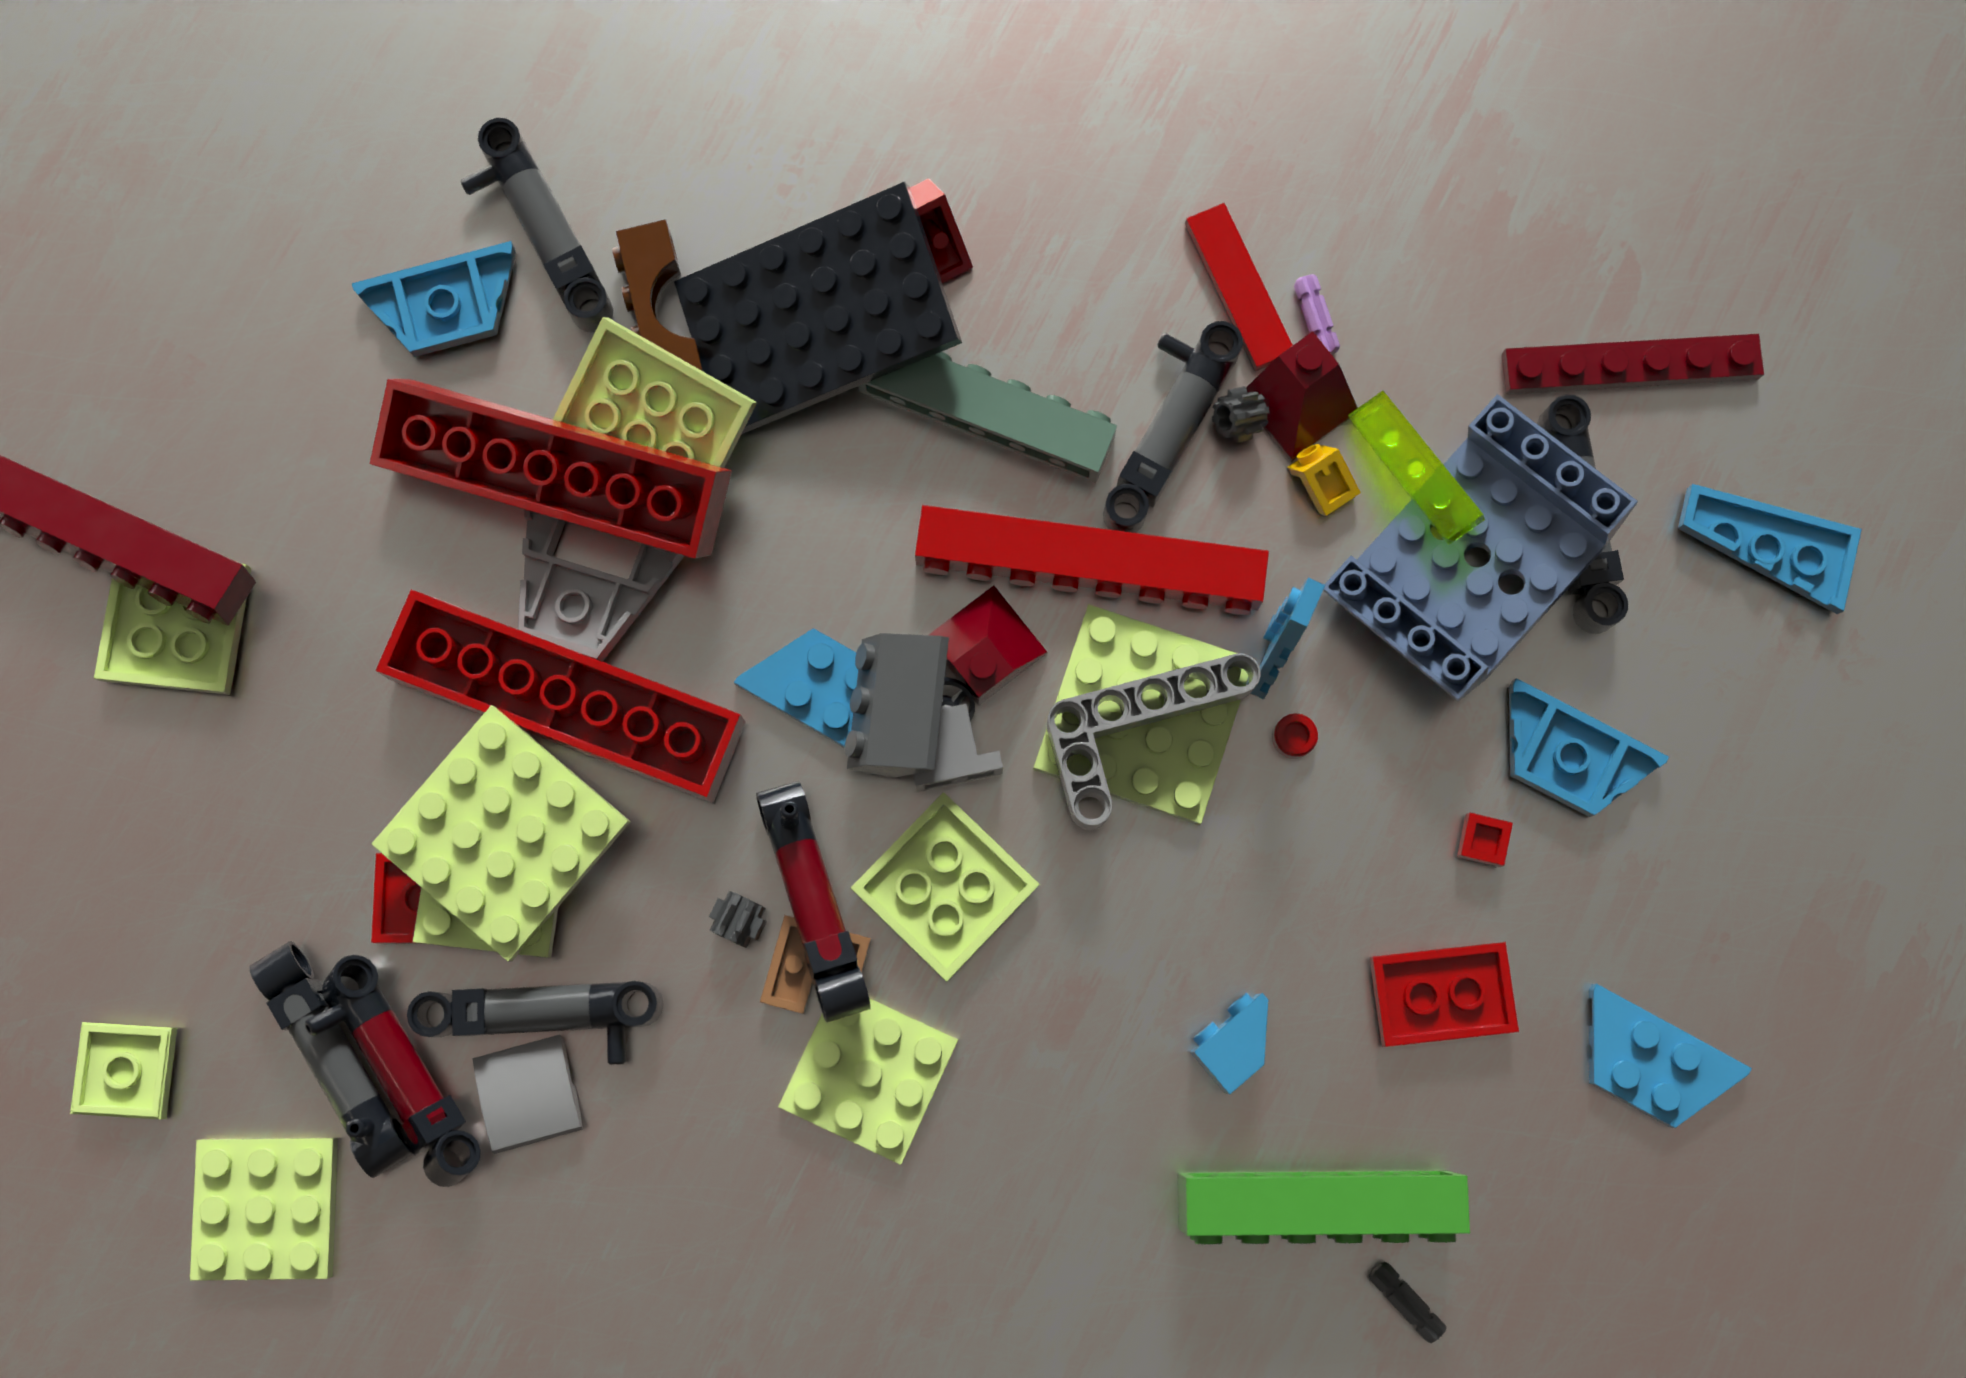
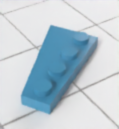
(1783, 544)
(1286, 630)

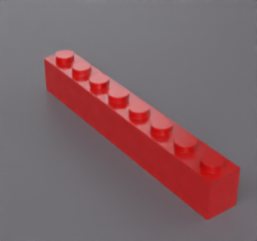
(1091, 559)

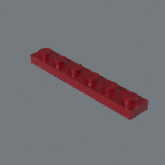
(1632, 364)

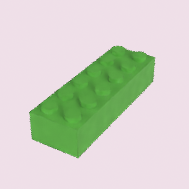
(1323, 1203)

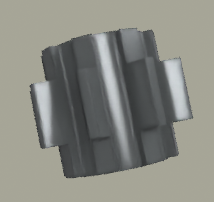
(1240, 414)
(737, 919)

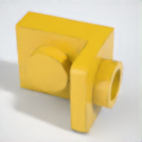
(1325, 477)

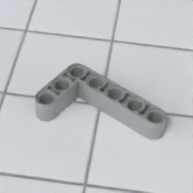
(1134, 714)

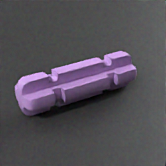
(1316, 311)

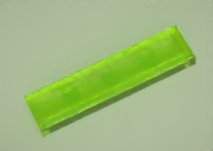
(1416, 467)

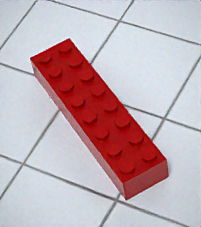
(550, 467)
(562, 695)

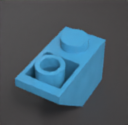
(1237, 1046)

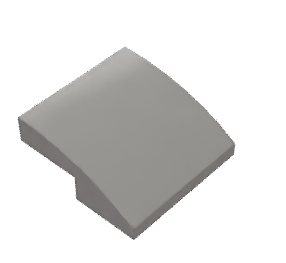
(527, 1094)

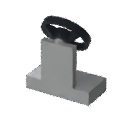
(956, 748)

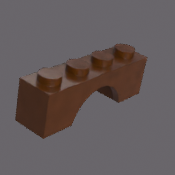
(650, 265)

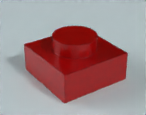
(1485, 839)

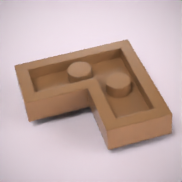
(788, 977)

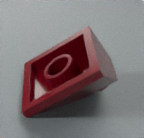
(1303, 395)
(988, 645)

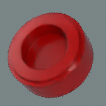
(1295, 736)

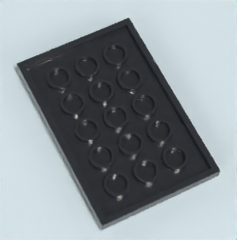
(821, 307)

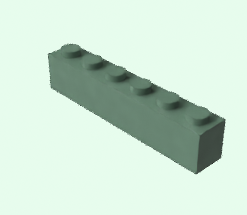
(1000, 413)

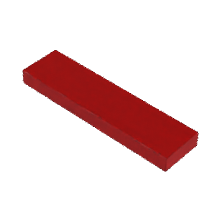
(1238, 285)

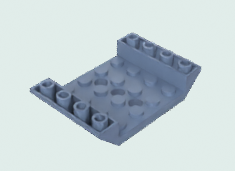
(1542, 522)

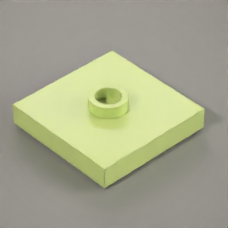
(123, 1070)

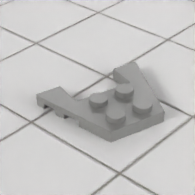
(581, 604)

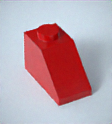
(941, 230)

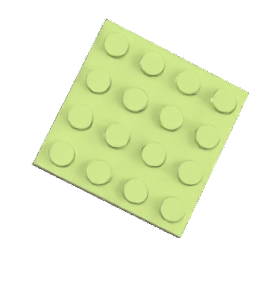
(653, 398)
(1158, 764)
(501, 833)

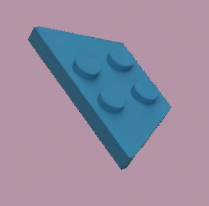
(443, 299)
(809, 683)
(1572, 752)
(1654, 1062)

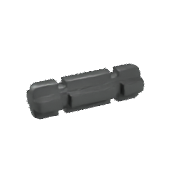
(1407, 1302)

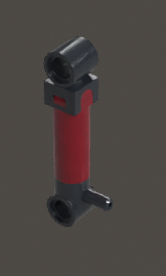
(813, 902)
(426, 1115)

